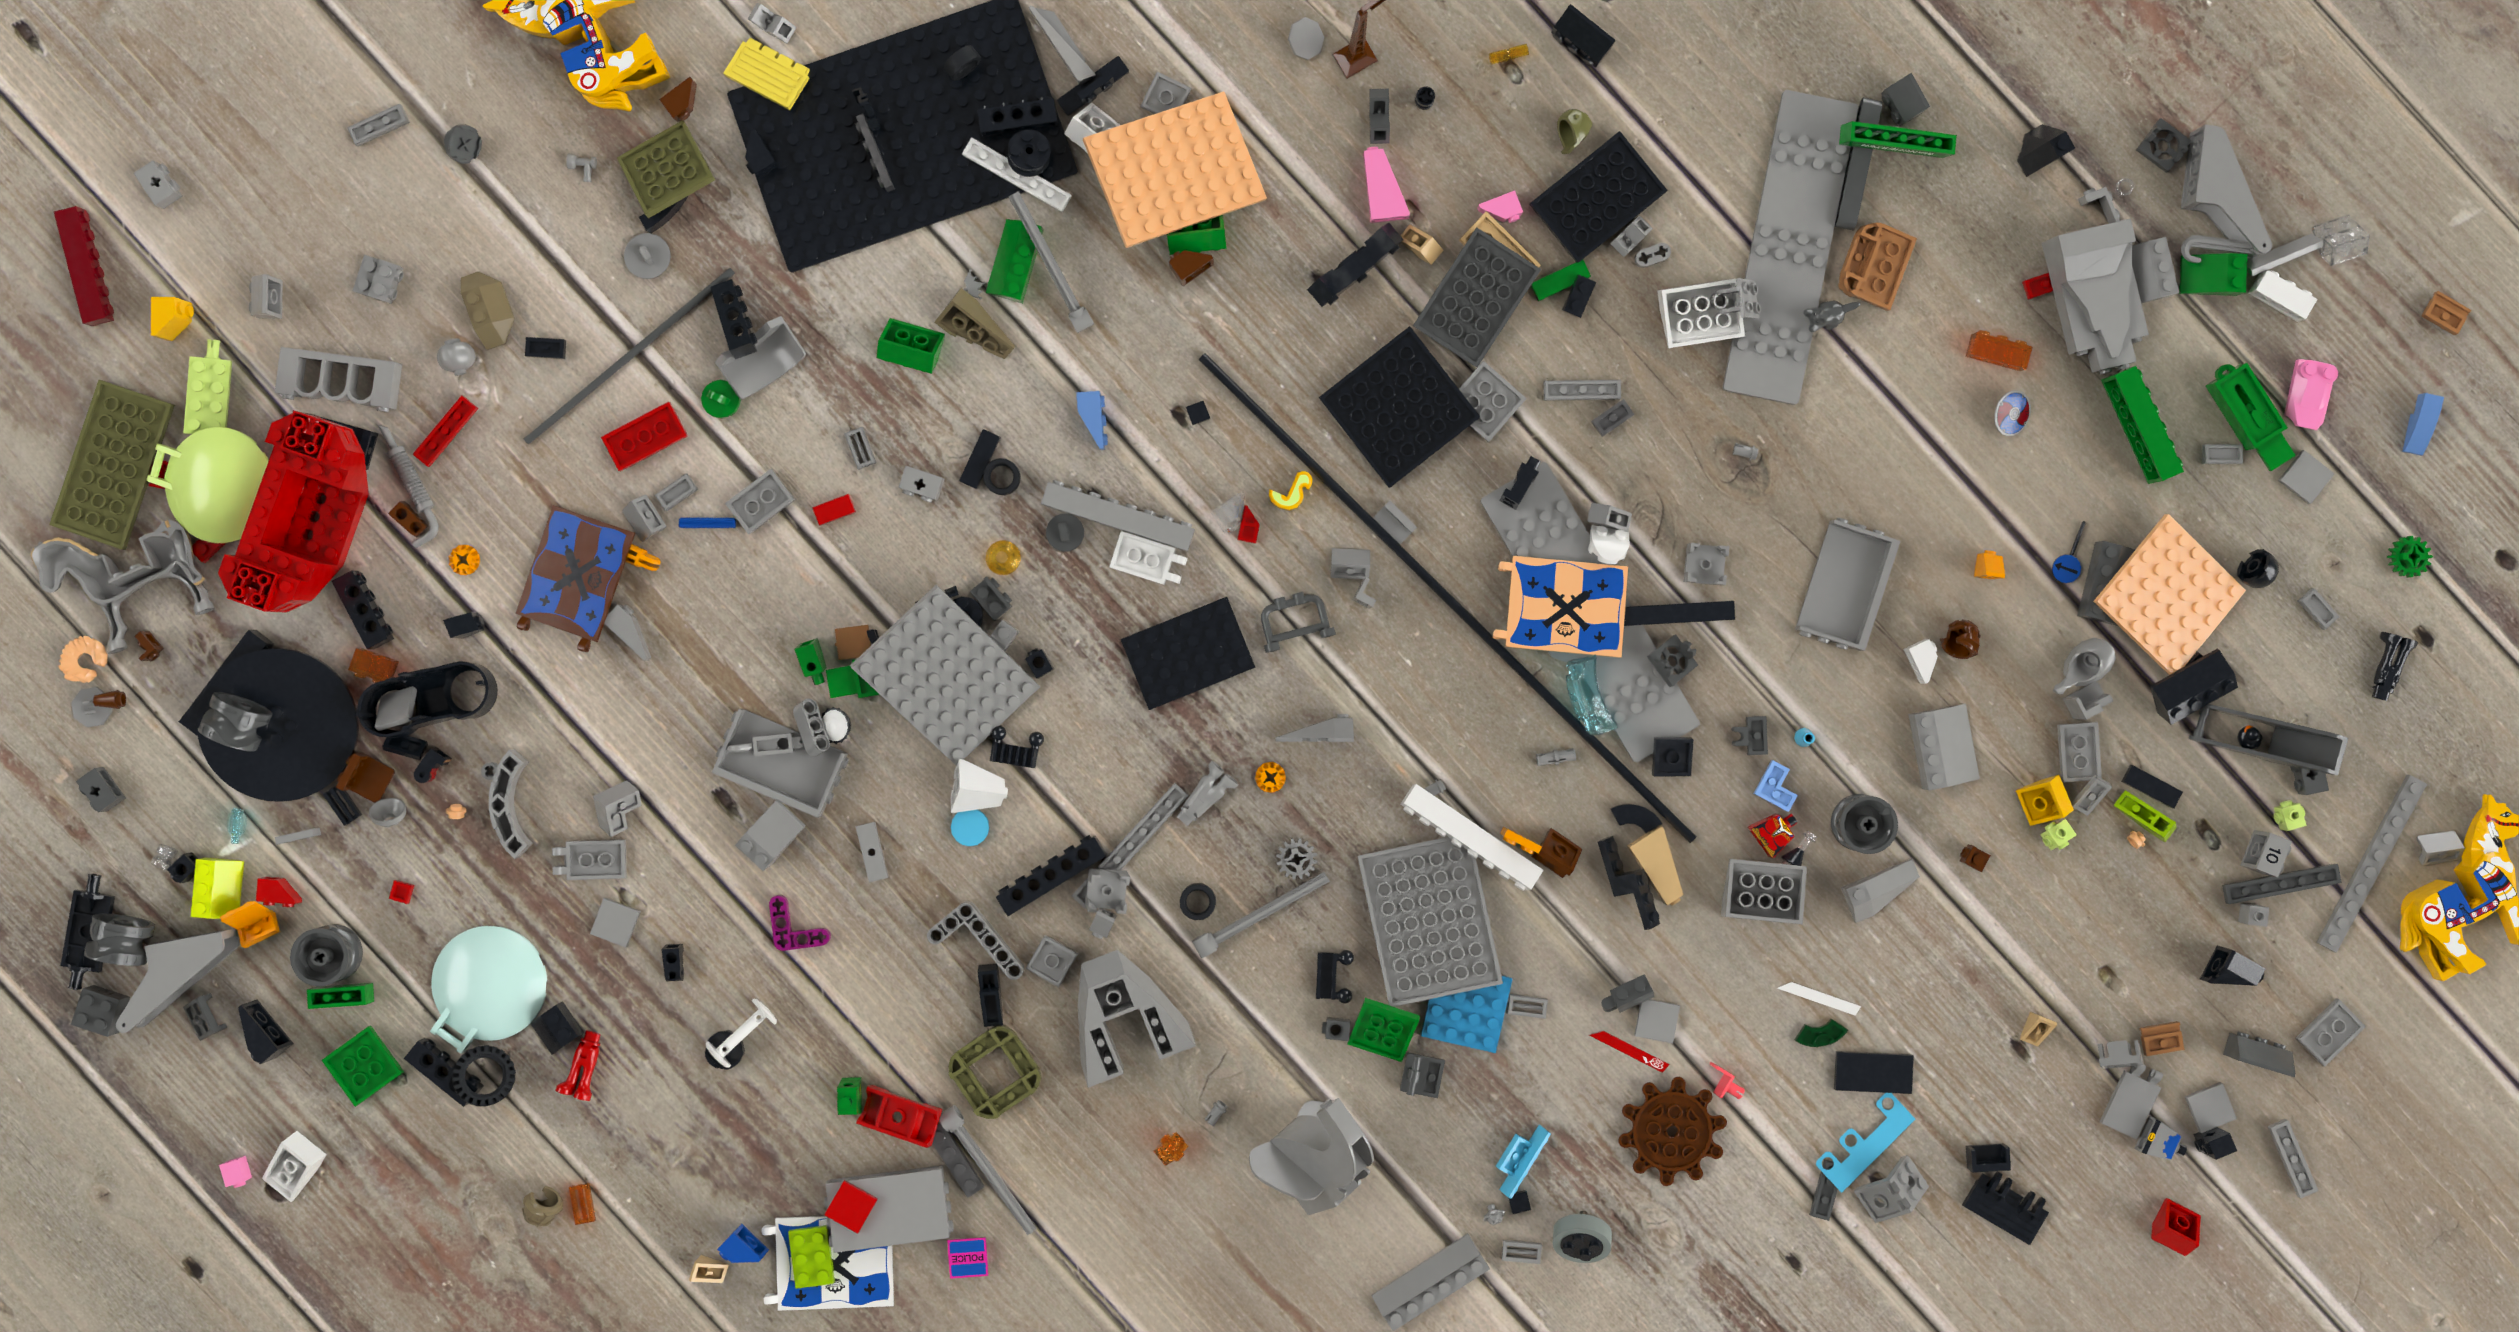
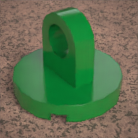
(720, 399)

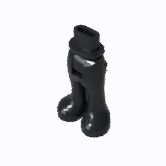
(2387, 675)

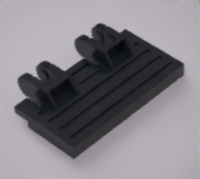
(2003, 1207)

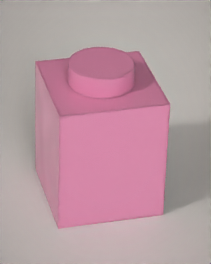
(235, 1172)

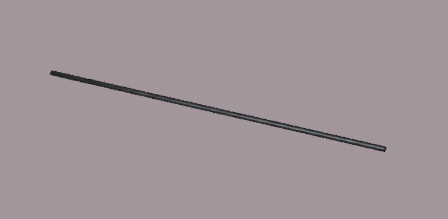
(1446, 597)

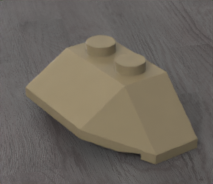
(487, 308)

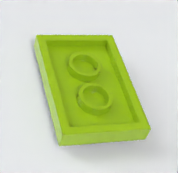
(811, 1256)

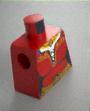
(1773, 833)

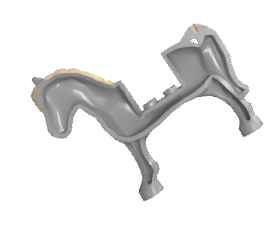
(103, 582)

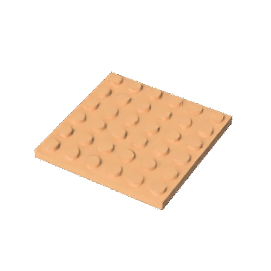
(2169, 595)

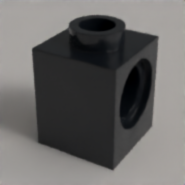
(1046, 668)
(176, 871)

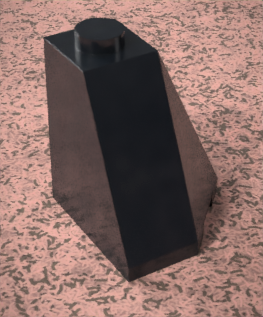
(2043, 147)
(2231, 968)

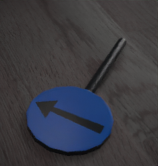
(2067, 567)

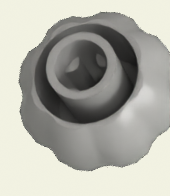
(456, 356)

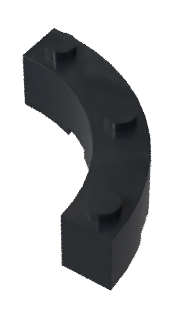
(1356, 265)

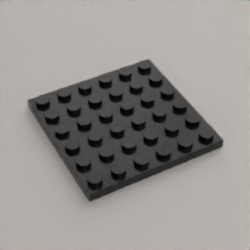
(1399, 407)

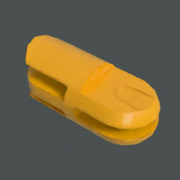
(640, 558)

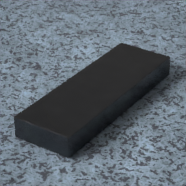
(979, 459)
(2152, 786)

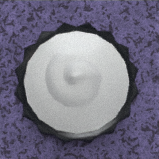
(836, 724)

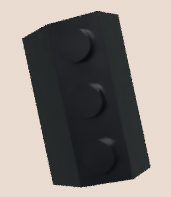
(1582, 36)

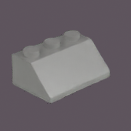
(2154, 270)

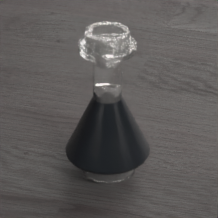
(1795, 856)

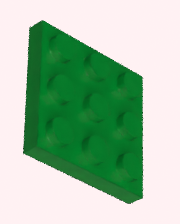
(1383, 1029)
(362, 1066)

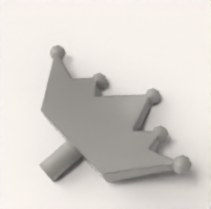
(973, 286)

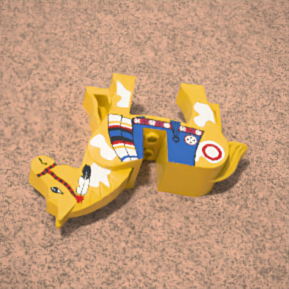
(592, 66)
(2439, 910)

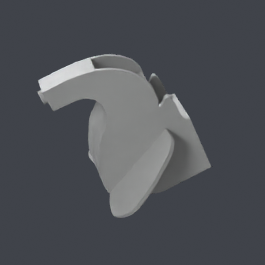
(1315, 1157)

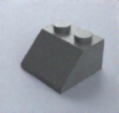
(1905, 100)

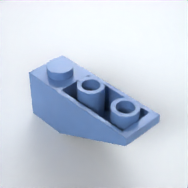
(1090, 410)

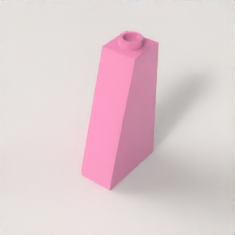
(1383, 192)

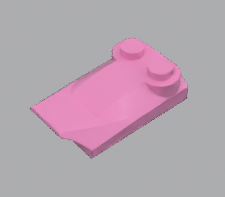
(2310, 393)

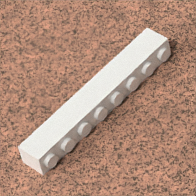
(1471, 837)

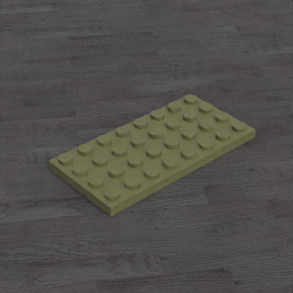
(111, 464)

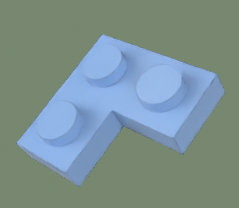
(1770, 787)

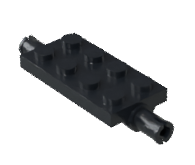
(83, 907)

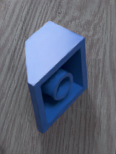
(742, 1247)

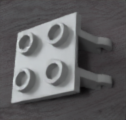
(1749, 306)

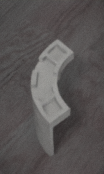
(775, 355)

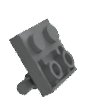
(1422, 1075)

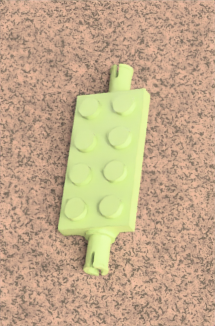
(207, 390)

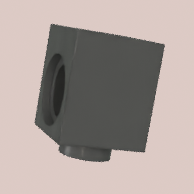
(1343, 1035)

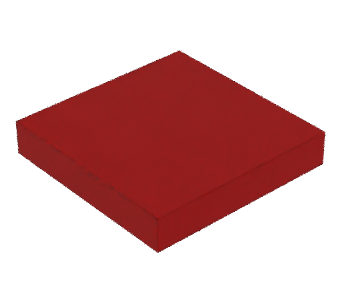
(851, 1206)

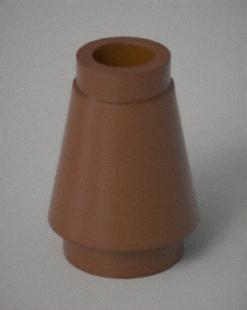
(112, 699)

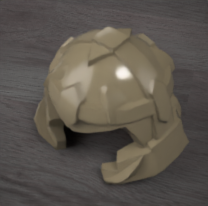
(542, 1212)

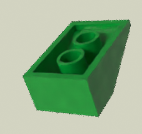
(2215, 275)

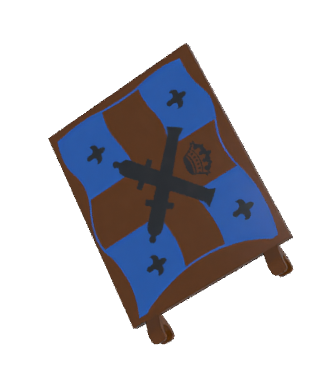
(574, 575)

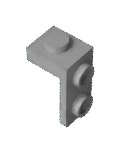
(2105, 199)

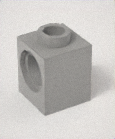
(2253, 914)

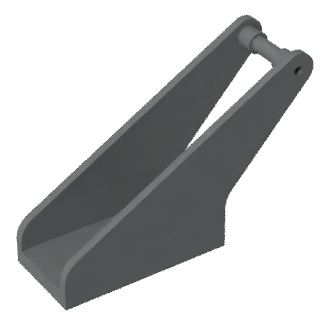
(2290, 743)

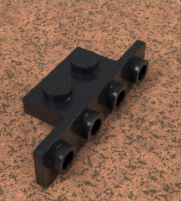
(1100, 83)

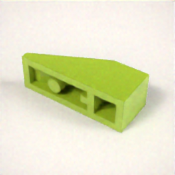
(2146, 816)

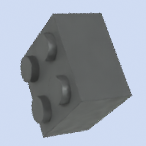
(99, 1010)

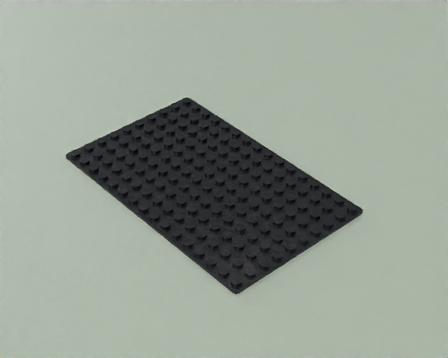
(825, 189)

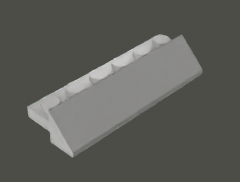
(1430, 1282)

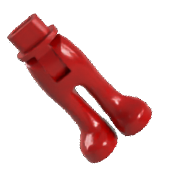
(585, 1056)

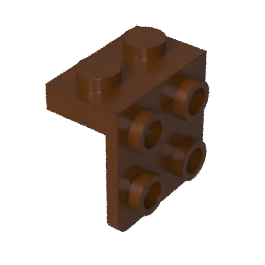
(365, 776)

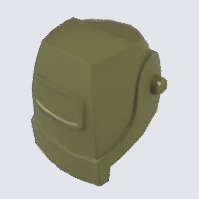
(1572, 129)

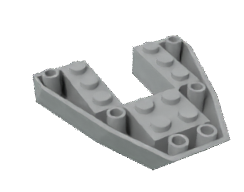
(1115, 987)

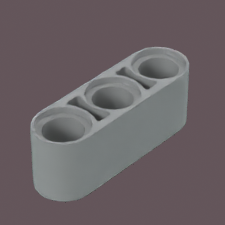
(811, 736)

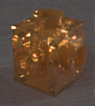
(1171, 1148)

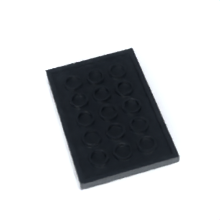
(1598, 197)
(1187, 653)

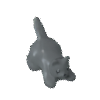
(1828, 314)

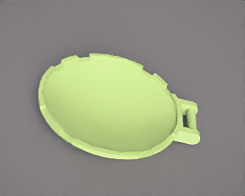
(211, 482)

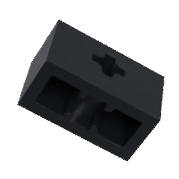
(2215, 1143)

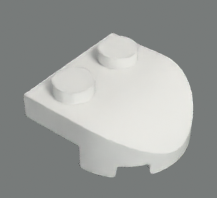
(1608, 544)

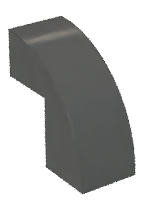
(1379, 116)

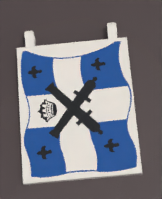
(860, 1275)

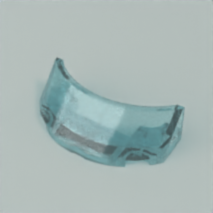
(1586, 696)

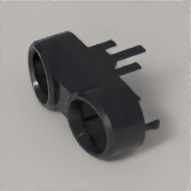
(432, 700)

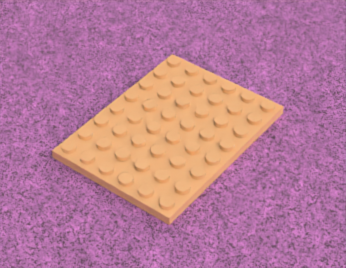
(1174, 169)

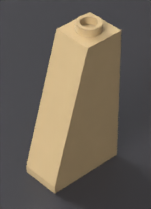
(1655, 858)

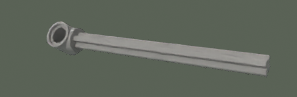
(1078, 315)
(1208, 942)
(953, 1121)

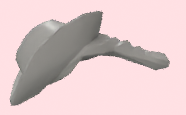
(2086, 664)

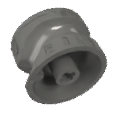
(234, 721)
(1878, 819)
(118, 939)
(326, 955)

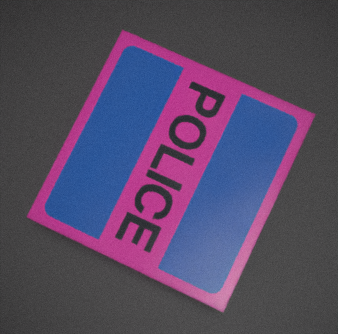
(967, 1257)

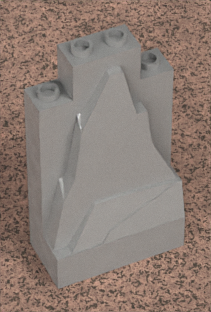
(2097, 293)

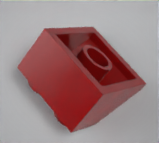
(2176, 1227)

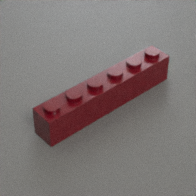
(84, 266)

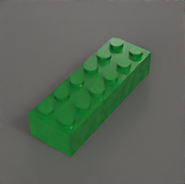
(2142, 425)

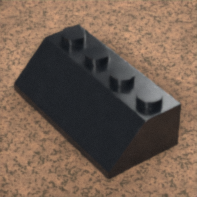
(2193, 687)

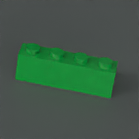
(1013, 263)

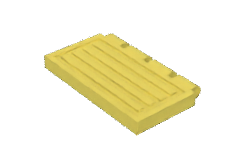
(767, 73)

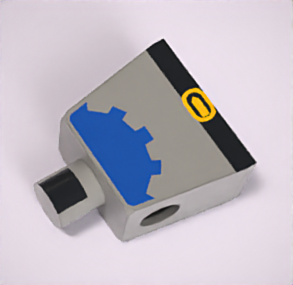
(2160, 1140)

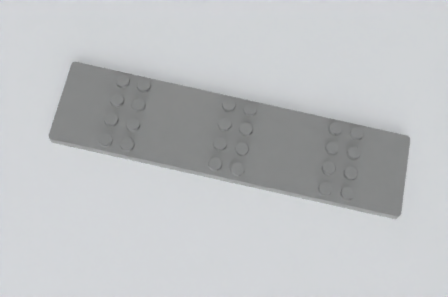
(1791, 246)
(1630, 685)

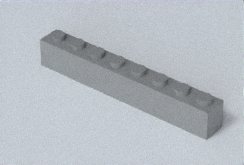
(1118, 516)

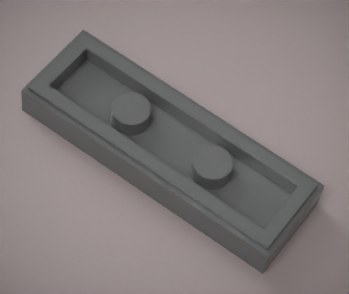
(1824, 1195)

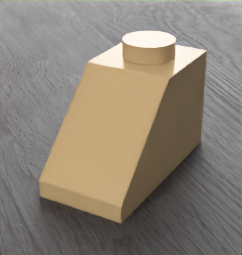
(1421, 244)

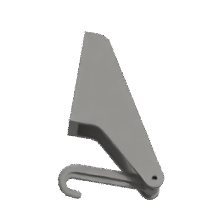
(2219, 190)

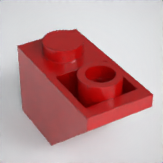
(276, 890)

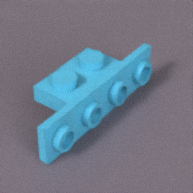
(1519, 1159)

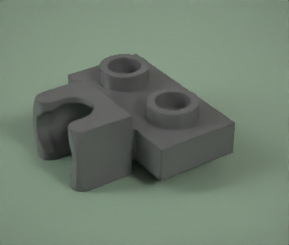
(1753, 735)

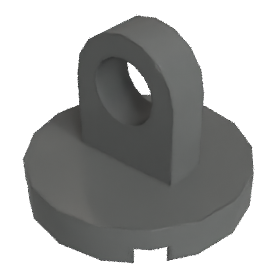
(462, 143)
(1065, 532)

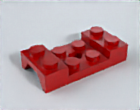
(917, 1122)

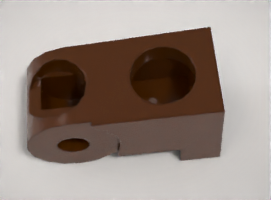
(408, 518)

